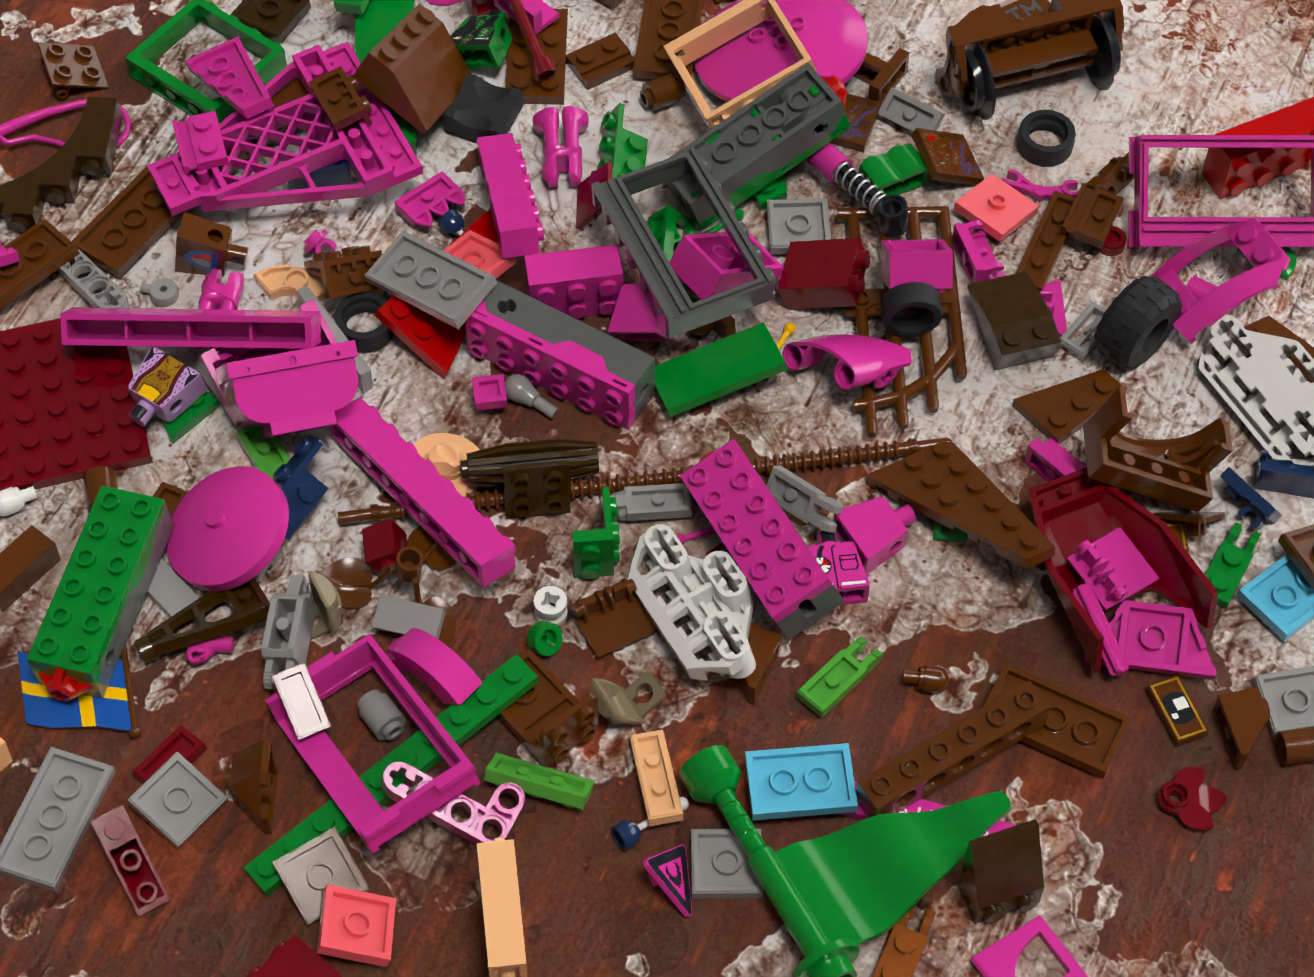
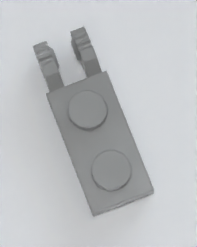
(802, 498)

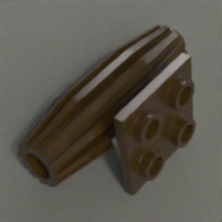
(532, 473)

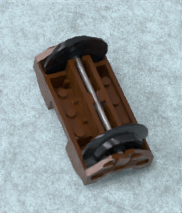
(994, 54)

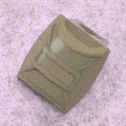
(327, 605)
(618, 703)

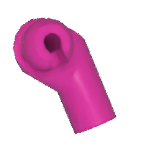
(202, 651)

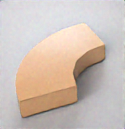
(286, 280)

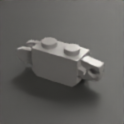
(287, 629)

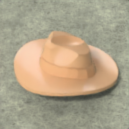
(446, 453)

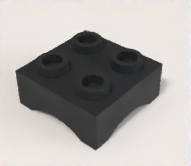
(482, 109)

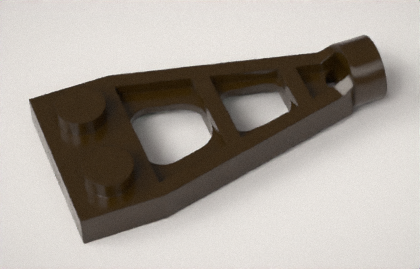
(248, 605)

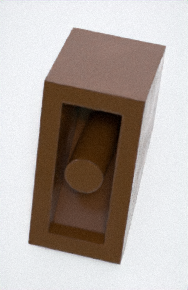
(765, 649)
(1241, 721)

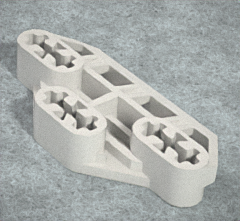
(1280, 383)
(701, 594)

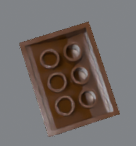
(415, 69)

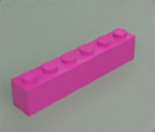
(510, 195)

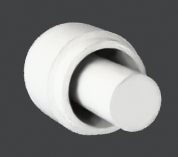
(13, 500)

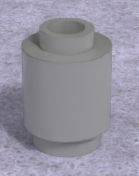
(381, 715)

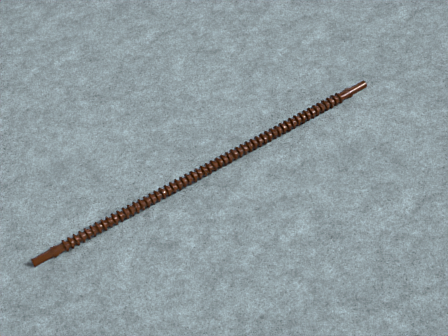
(379, 513)

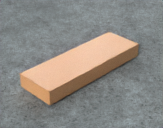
(656, 778)

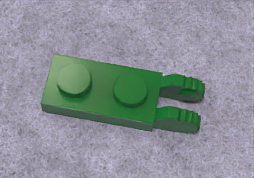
(1230, 565)

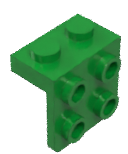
(598, 549)

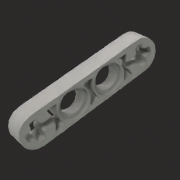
(92, 282)

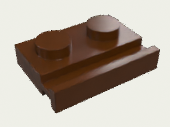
(601, 61)
(1092, 215)

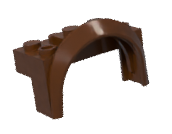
(1161, 469)

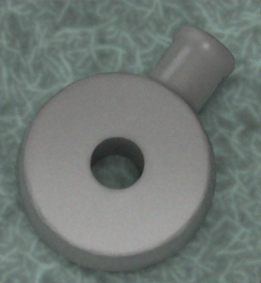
(162, 292)

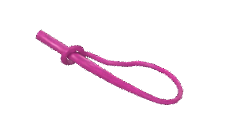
(25, 120)

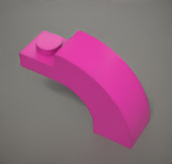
(435, 665)

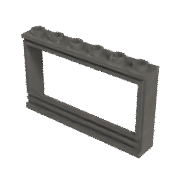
(650, 260)

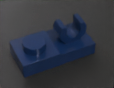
(1239, 488)

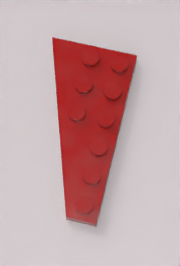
(423, 333)

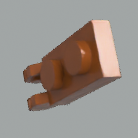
(904, 947)

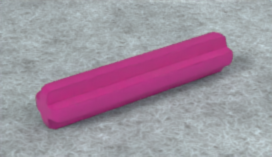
(1111, 653)

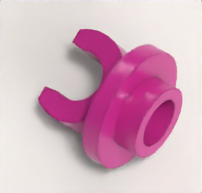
(317, 240)

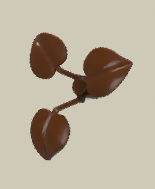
(354, 577)

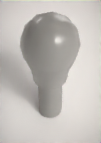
(523, 392)

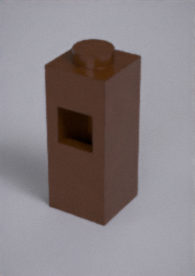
(24, 564)

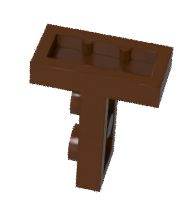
(883, 74)

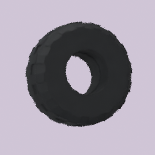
(1137, 322)

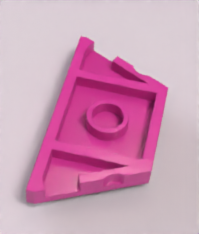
(1161, 640)

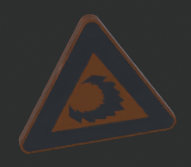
(1194, 521)

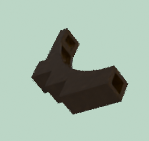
(57, 180)

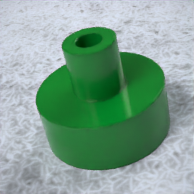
(544, 638)

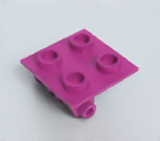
(1112, 568)

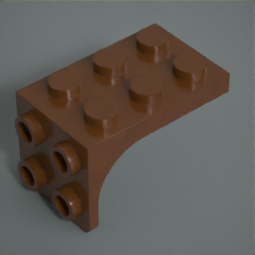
(550, 716)

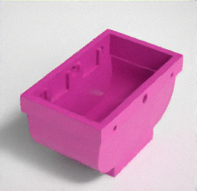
(291, 388)

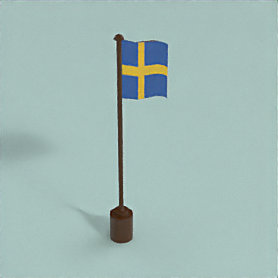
(117, 707)

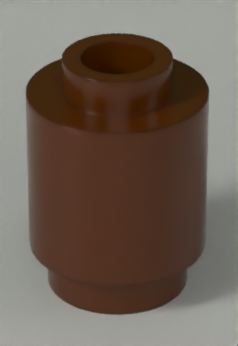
(662, 91)

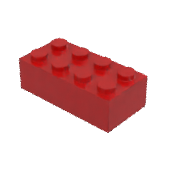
(1237, 169)

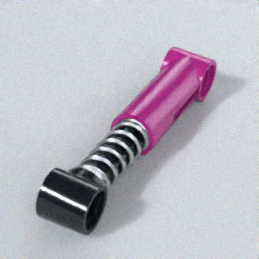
(888, 210)

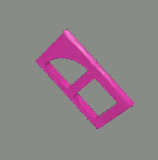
(1002, 956)

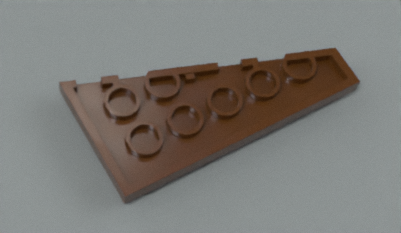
(960, 496)

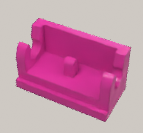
(975, 252)

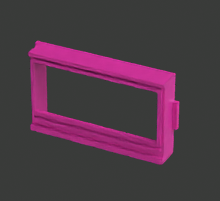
(1184, 230)
(336, 774)

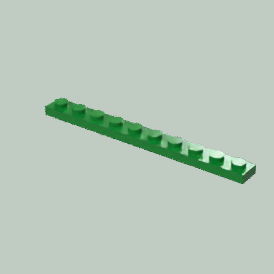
(461, 722)

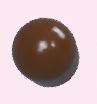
(927, 679)

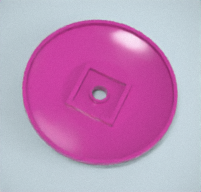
(827, 29)

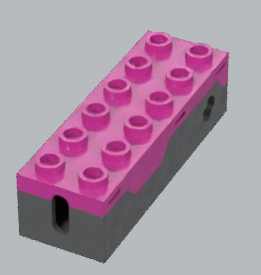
(562, 355)
(761, 539)

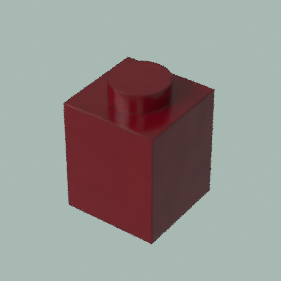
(382, 544)

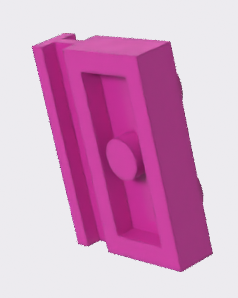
(200, 142)

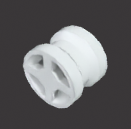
(544, 611)

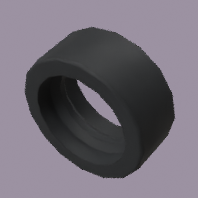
(1046, 155)
(911, 295)
(362, 303)

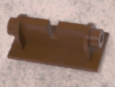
(1113, 176)

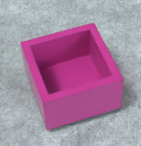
(917, 261)

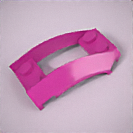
(1258, 248)

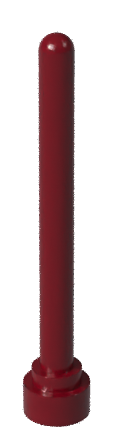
(543, 67)

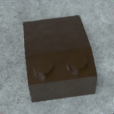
(1014, 320)
(1003, 873)

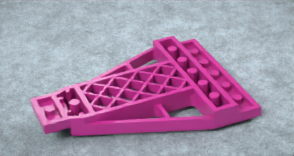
(375, 153)

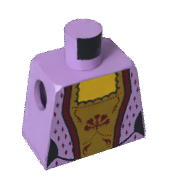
(163, 388)

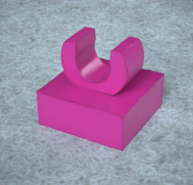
(489, 392)

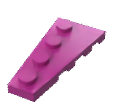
(232, 77)

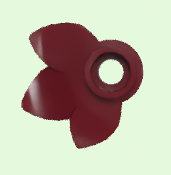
(1195, 798)

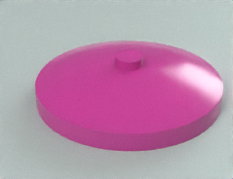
(228, 528)

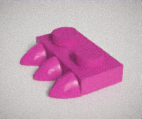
(429, 199)

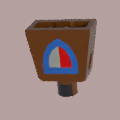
(205, 246)

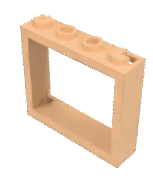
(721, 30)
(501, 909)

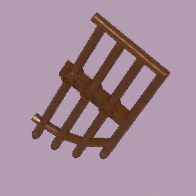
(870, 306)

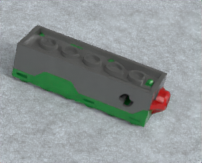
(765, 140)
(100, 593)

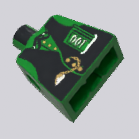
(483, 40)

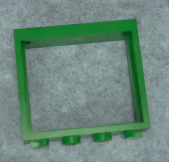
(144, 71)

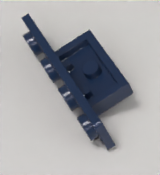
(299, 485)

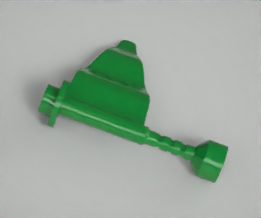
(851, 881)

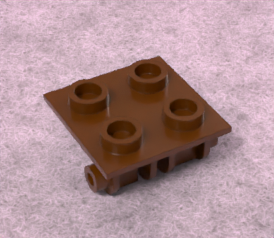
(71, 67)
(612, 618)

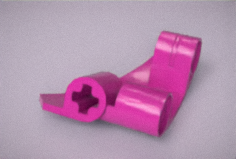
(860, 358)

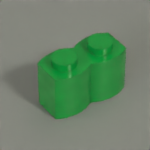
(896, 171)

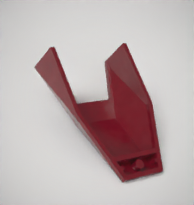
(1087, 509)

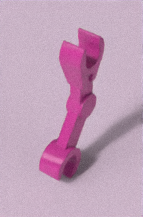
(1038, 192)

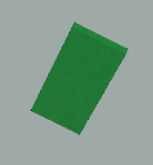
(718, 369)

